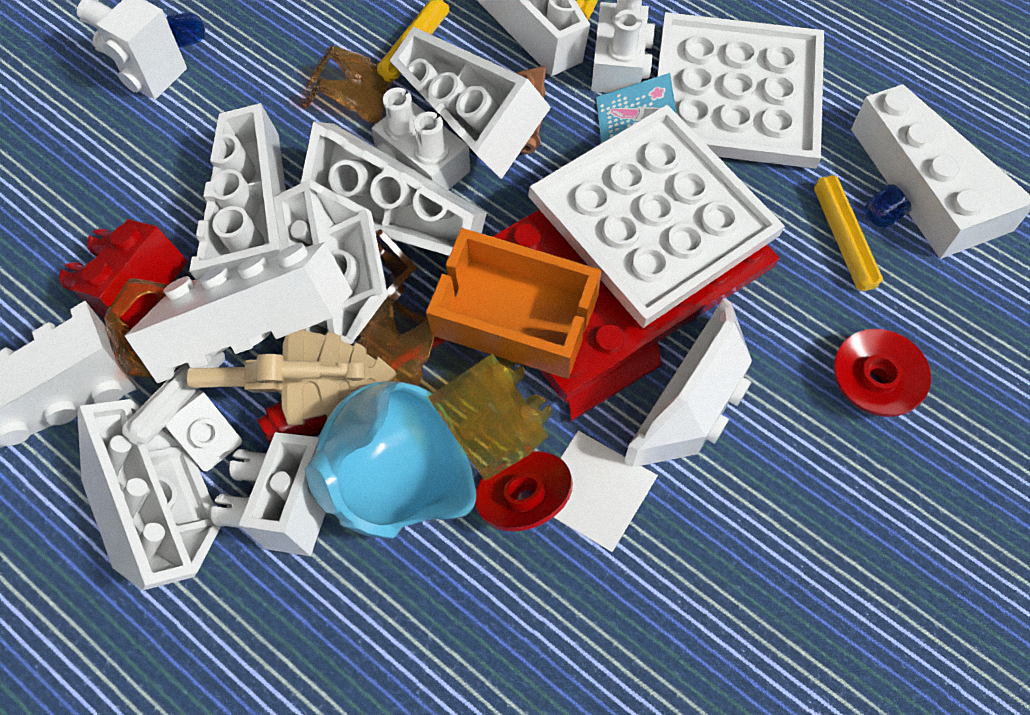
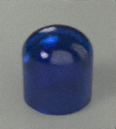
(186, 28)
(887, 206)

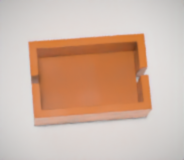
(514, 302)

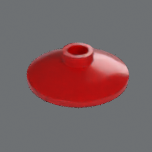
(894, 360)
(525, 493)

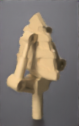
(310, 374)

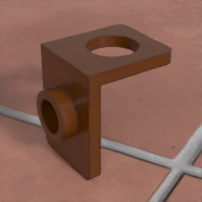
(399, 265)

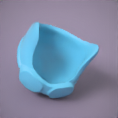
(389, 462)

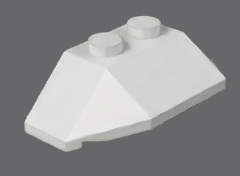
(319, 215)
(697, 394)
(144, 498)

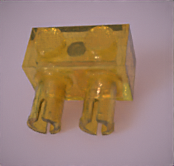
(491, 415)

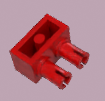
(126, 253)

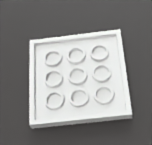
(747, 86)
(655, 214)

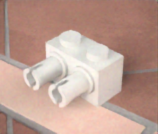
(137, 41)
(621, 46)
(420, 140)
(281, 506)

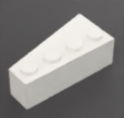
(547, 29)
(478, 99)
(952, 186)
(240, 196)
(400, 199)
(239, 308)
(57, 375)

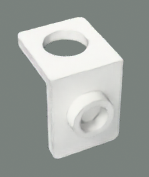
(203, 431)

